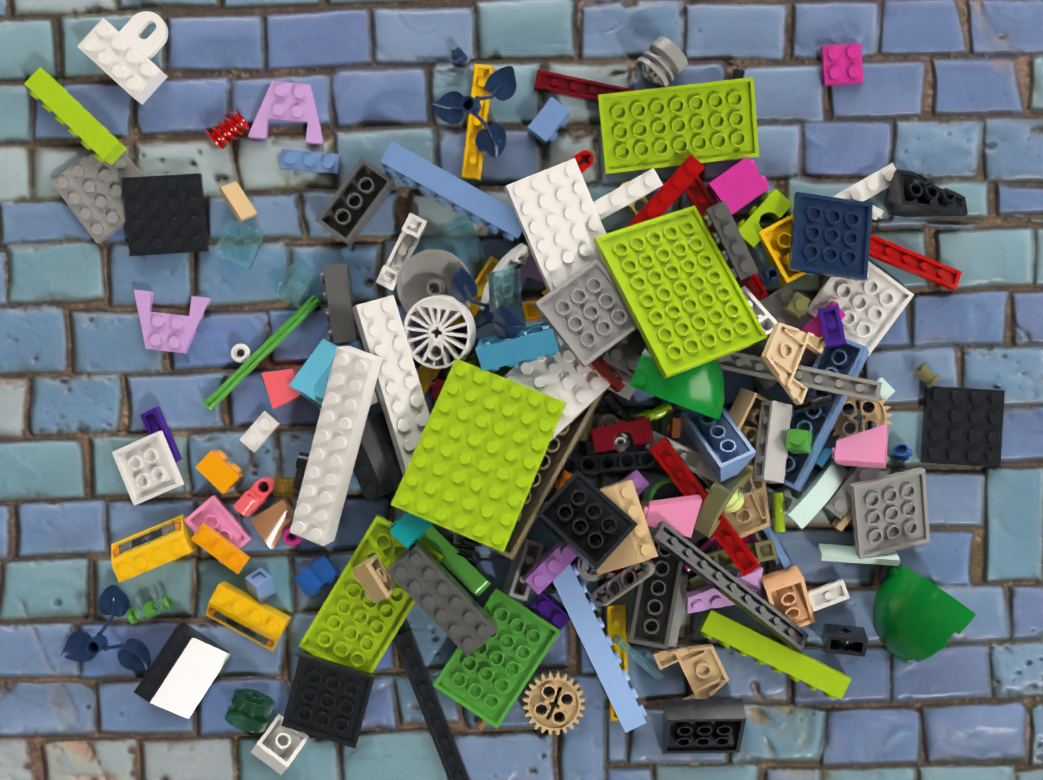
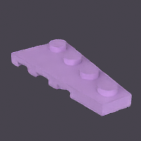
(710, 598)

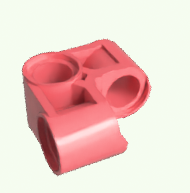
(255, 497)

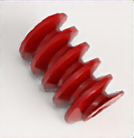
(228, 129)

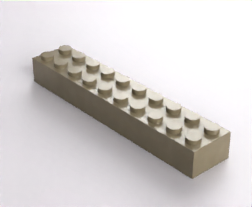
(548, 473)

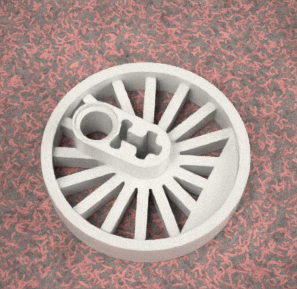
(435, 323)

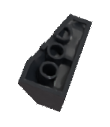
(920, 198)

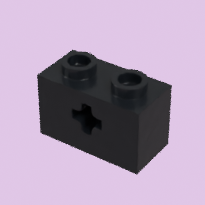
(844, 640)

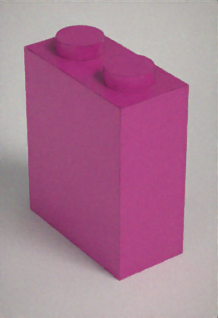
(738, 185)

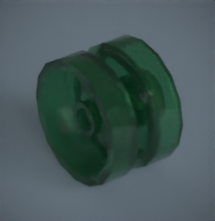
(249, 710)

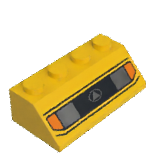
(151, 548)
(247, 616)

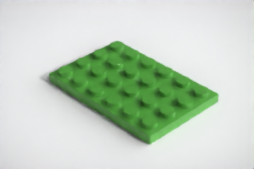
(503, 665)

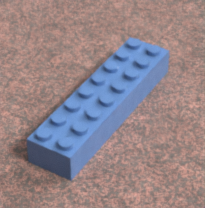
(451, 191)
(841, 359)

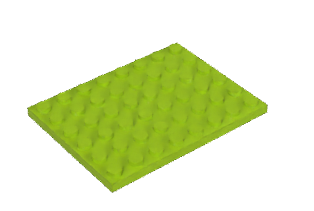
(679, 291)
(479, 455)

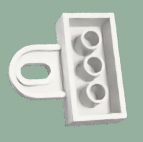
(128, 56)

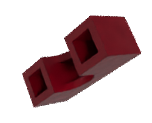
(605, 436)

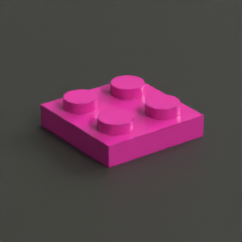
(842, 64)

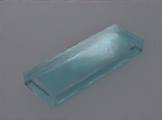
(620, 642)

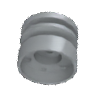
(661, 62)

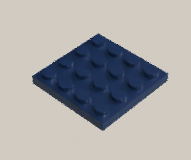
(830, 236)

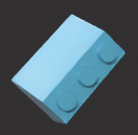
(315, 373)

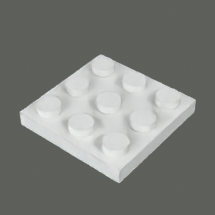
(147, 467)

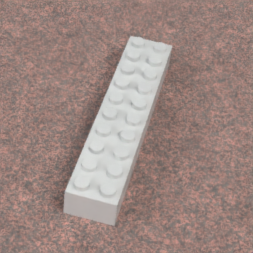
(397, 378)
(335, 444)

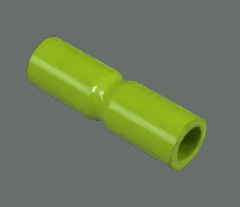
(657, 412)
(778, 508)

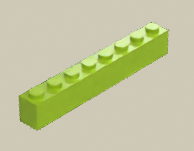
(775, 653)

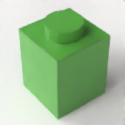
(798, 441)

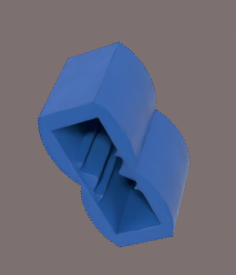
(316, 575)

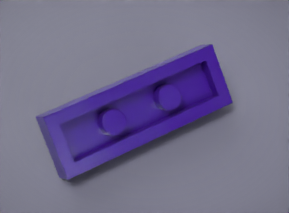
(155, 421)

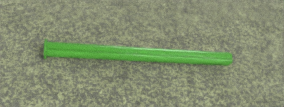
(261, 353)

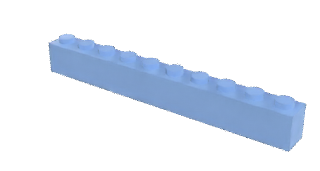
(598, 648)

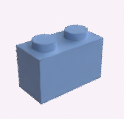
(548, 121)

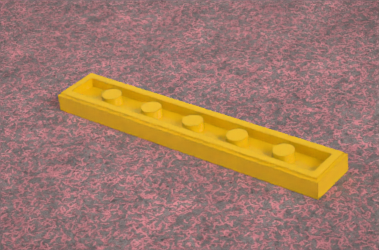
(472, 155)
(617, 625)

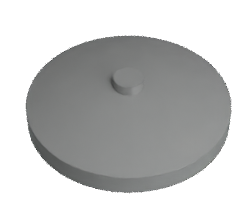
(427, 275)

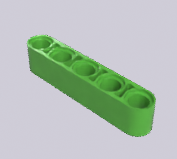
(461, 567)

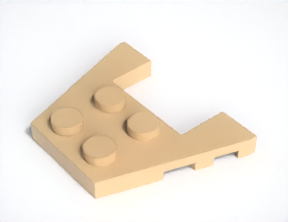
(784, 354)
(754, 512)
(699, 665)

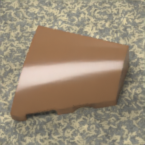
(273, 522)

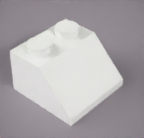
(279, 745)

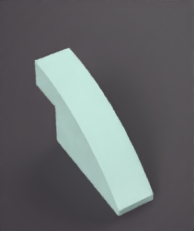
(816, 493)

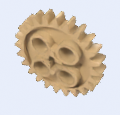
(877, 415)
(570, 708)

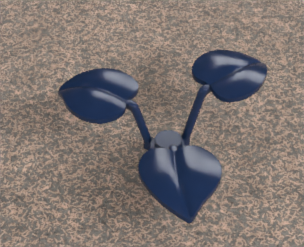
(452, 105)
(505, 319)
(84, 648)

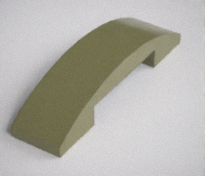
(717, 500)
(763, 551)

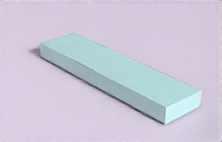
(847, 554)

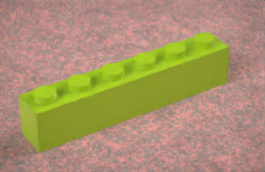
(76, 116)

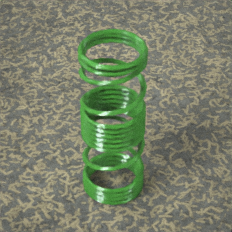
(150, 609)

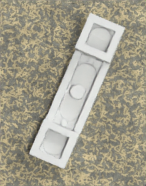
(402, 251)
(517, 255)

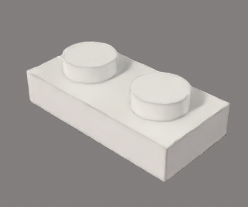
(259, 431)
(828, 595)

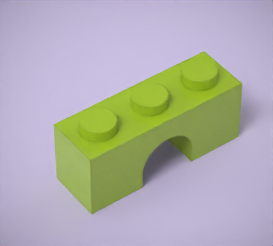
(773, 205)

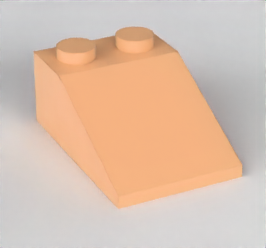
(789, 595)

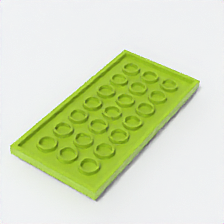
(672, 122)
(349, 624)

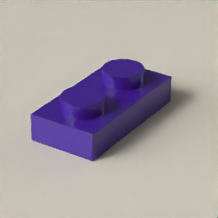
(832, 326)
(550, 610)

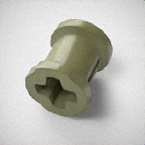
(926, 375)

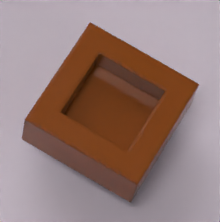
(673, 427)

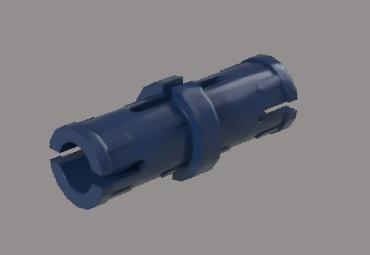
(768, 275)

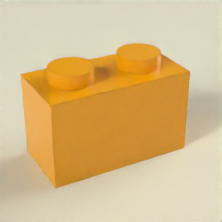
(220, 471)

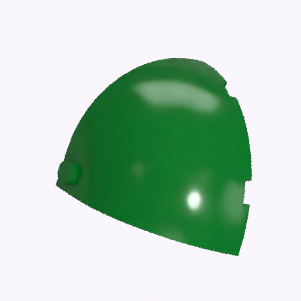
(695, 389)
(916, 615)

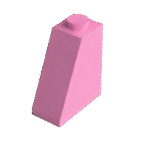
(863, 449)
(677, 512)

